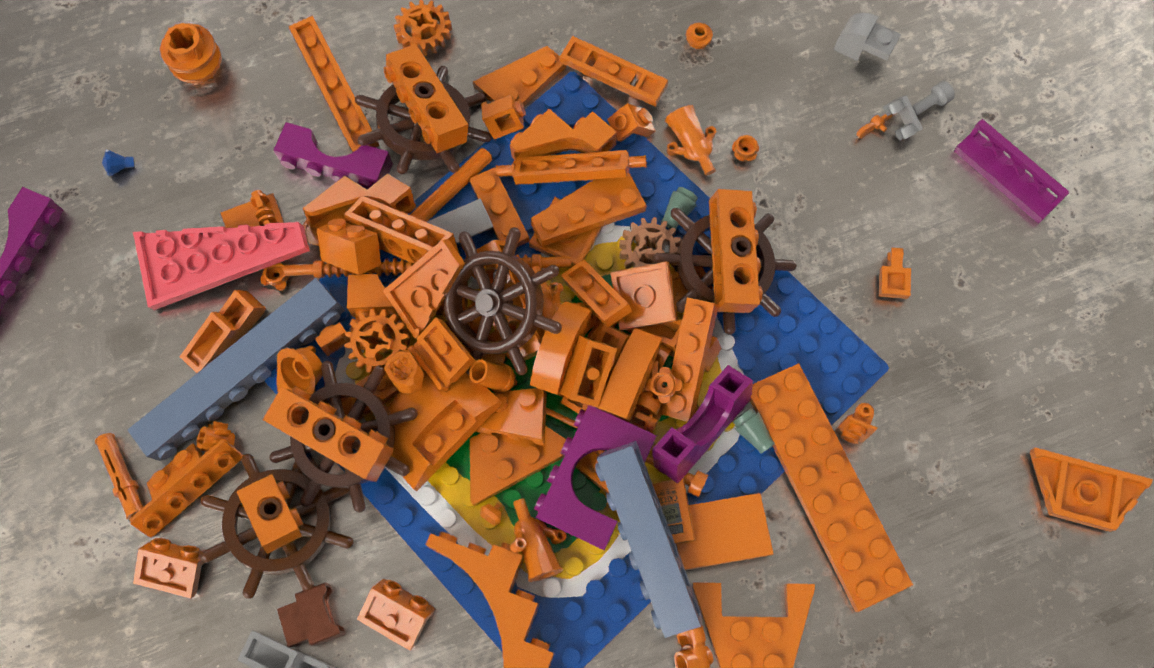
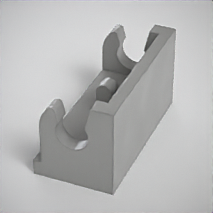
(469, 218)

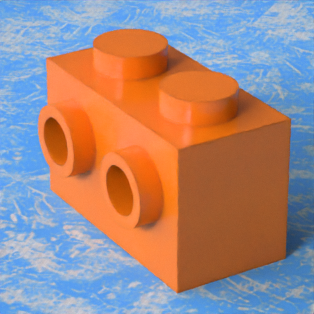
(349, 246)
(588, 371)

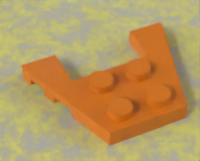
(755, 640)

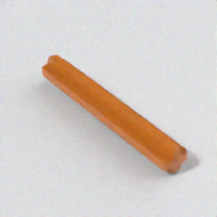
(452, 185)

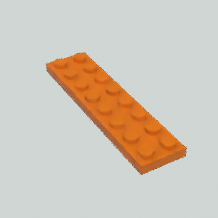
(829, 489)

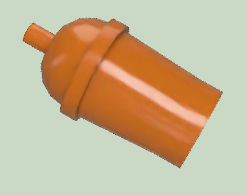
(493, 375)

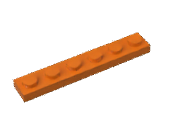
(331, 81)

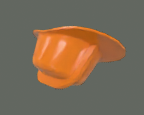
(298, 368)

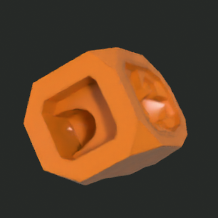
(404, 372)

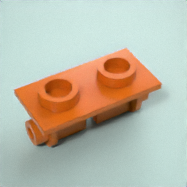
(857, 426)

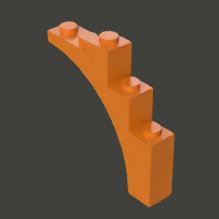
(496, 579)

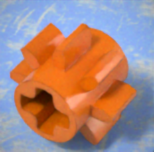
(213, 434)

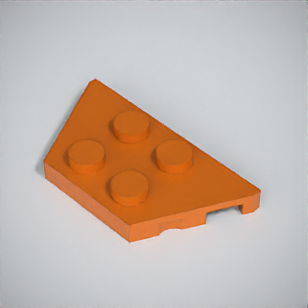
(503, 461)
(1086, 490)

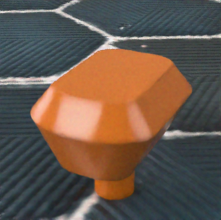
(491, 513)

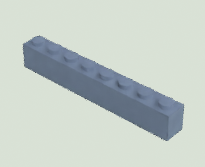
(235, 371)

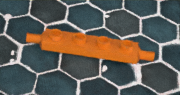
(571, 167)

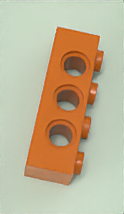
(397, 231)

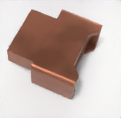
(310, 618)

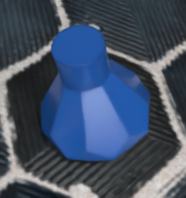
(115, 163)

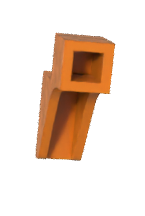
(551, 135)
(344, 193)

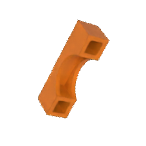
(367, 293)

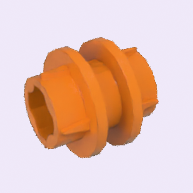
(190, 53)

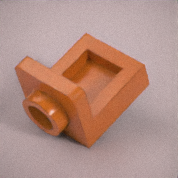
(631, 120)

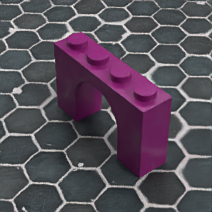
(561, 506)

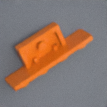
(183, 483)

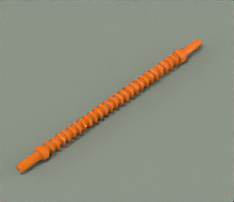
(320, 268)

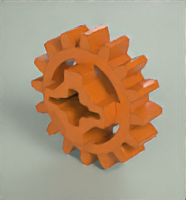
(423, 27)
(379, 329)

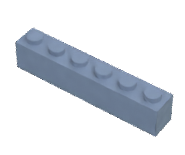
(649, 539)

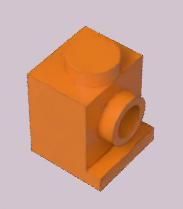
(503, 116)

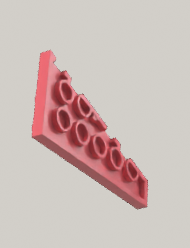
(202, 258)

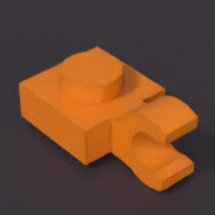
(893, 278)

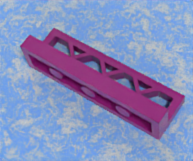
(1009, 173)

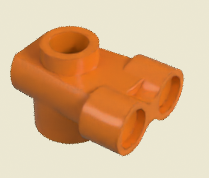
(694, 651)

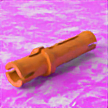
(124, 486)

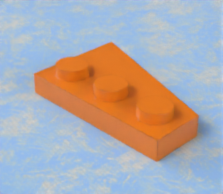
(522, 78)
(424, 286)
(519, 415)

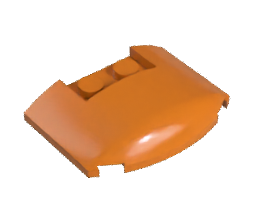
(441, 424)

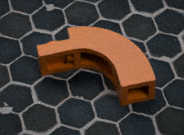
(557, 349)

